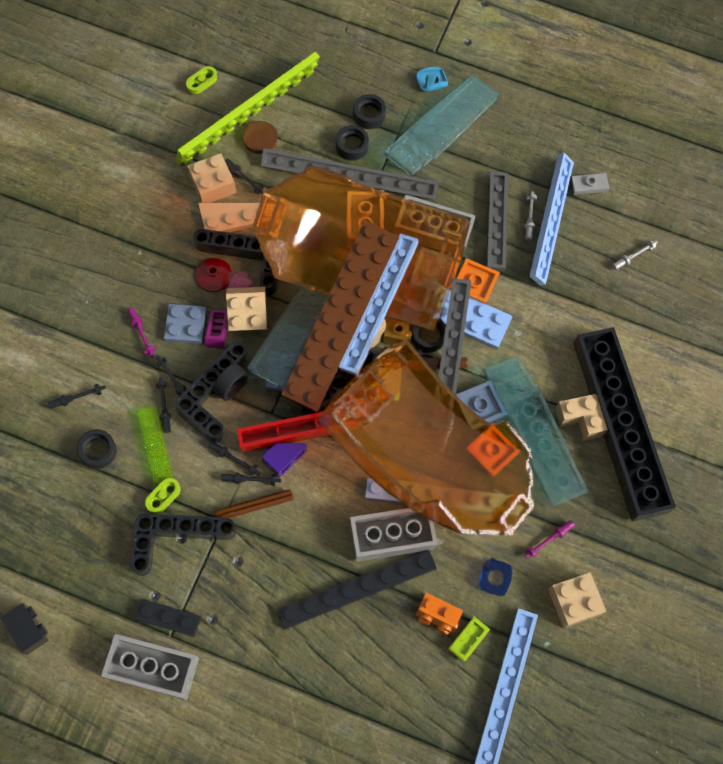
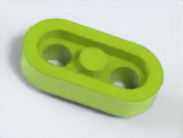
(201, 81)
(161, 495)

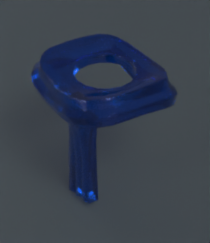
(490, 565)

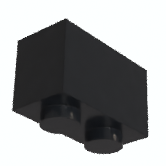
(25, 628)

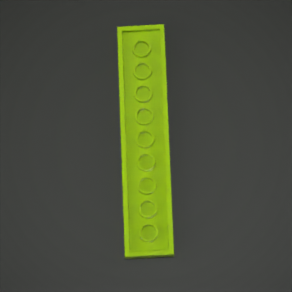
(251, 106)

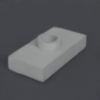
(589, 183)

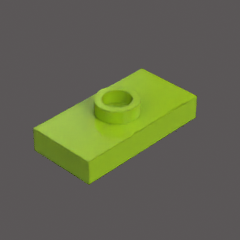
(468, 639)

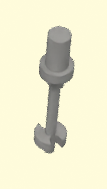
(530, 226)
(625, 260)

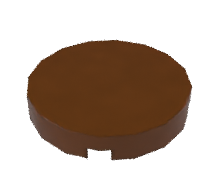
(259, 136)

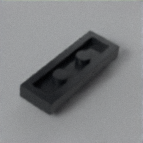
(168, 618)

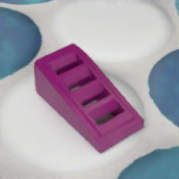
(217, 340)

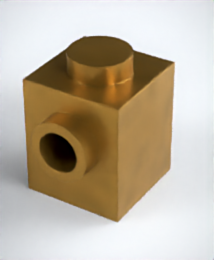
(396, 331)

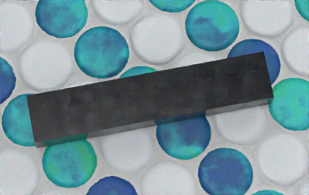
(628, 433)

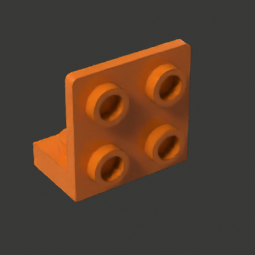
(438, 613)

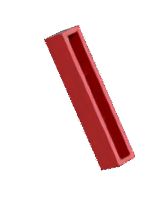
(281, 431)

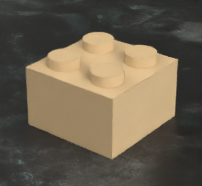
(212, 179)
(246, 308)
(576, 600)

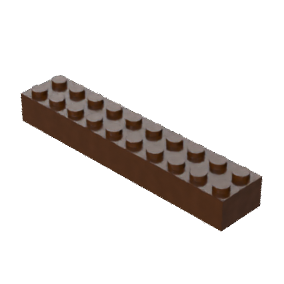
(339, 317)

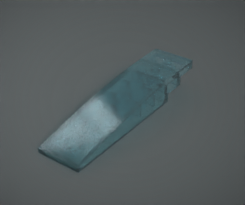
(441, 125)
(287, 338)
(536, 426)

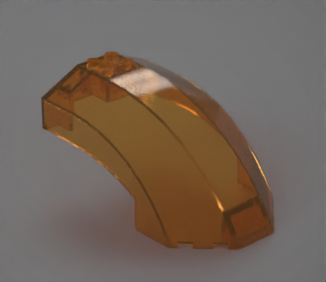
(313, 222)
(431, 446)

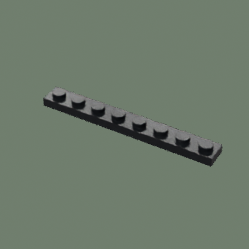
(356, 589)

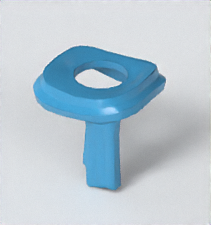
(430, 74)

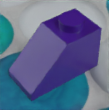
(283, 456)

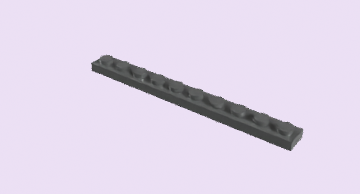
(365, 176)

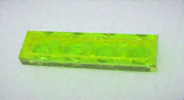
(155, 444)

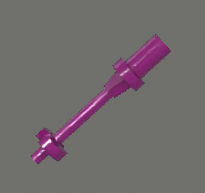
(136, 322)
(559, 531)

